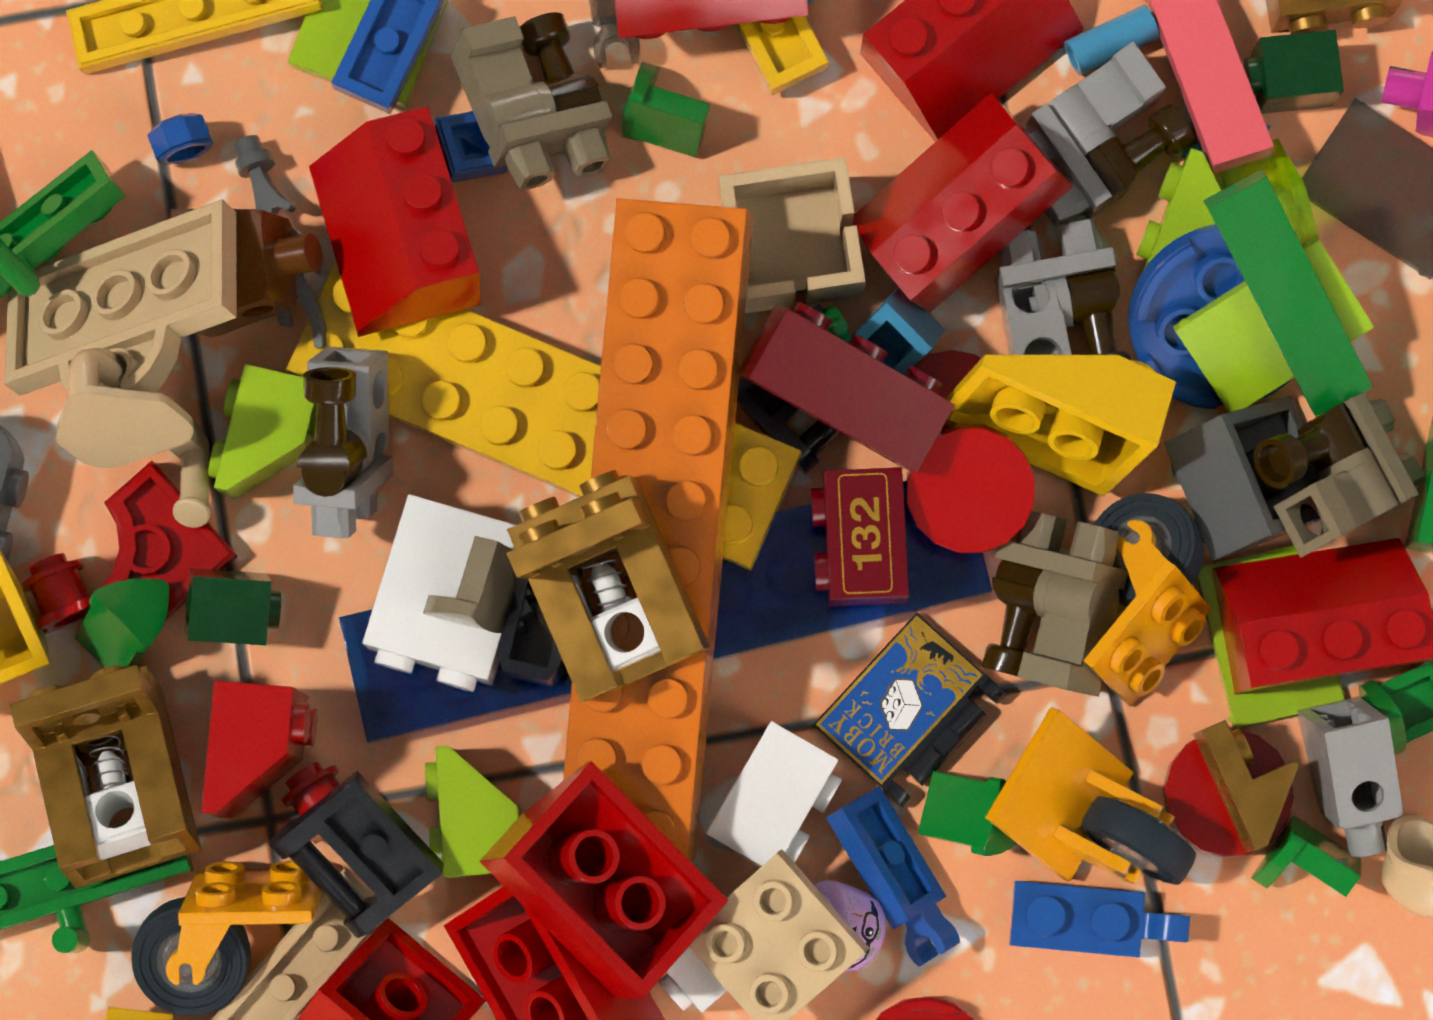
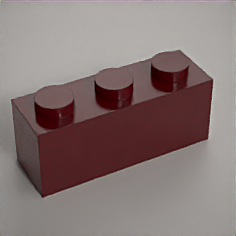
(847, 385)

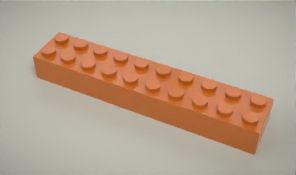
(671, 424)

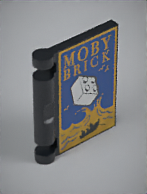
(908, 708)

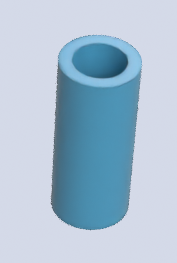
(1103, 41)

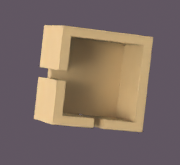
(798, 233)

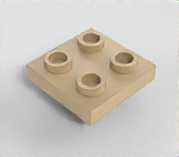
(777, 942)

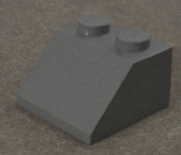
(1222, 483)

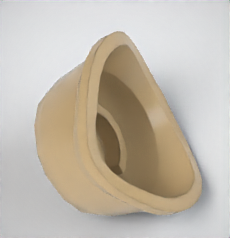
(1409, 864)

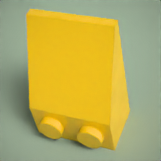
(1069, 412)

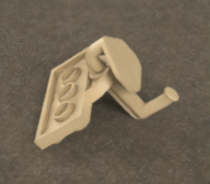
(112, 334)

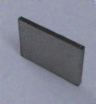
(1377, 184)

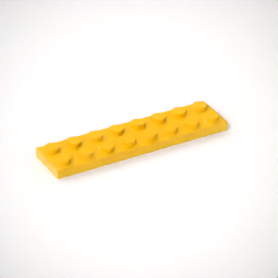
(529, 407)

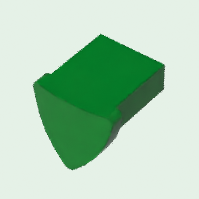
(663, 116)
(124, 620)
(1406, 702)
(957, 813)
(1311, 852)

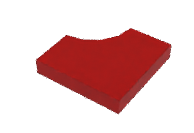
(155, 542)

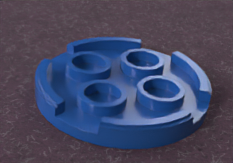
(1171, 288)

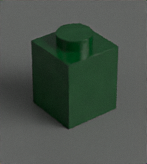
(1295, 71)
(230, 607)

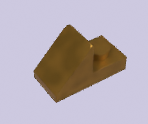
(1251, 803)

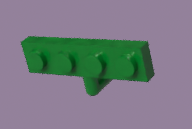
(51, 219)
(37, 888)

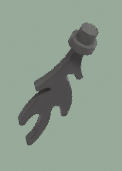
(255, 163)

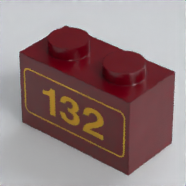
(862, 537)

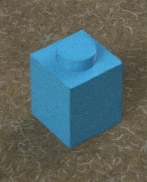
(901, 330)

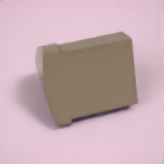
(483, 590)

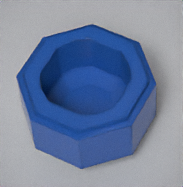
(180, 138)

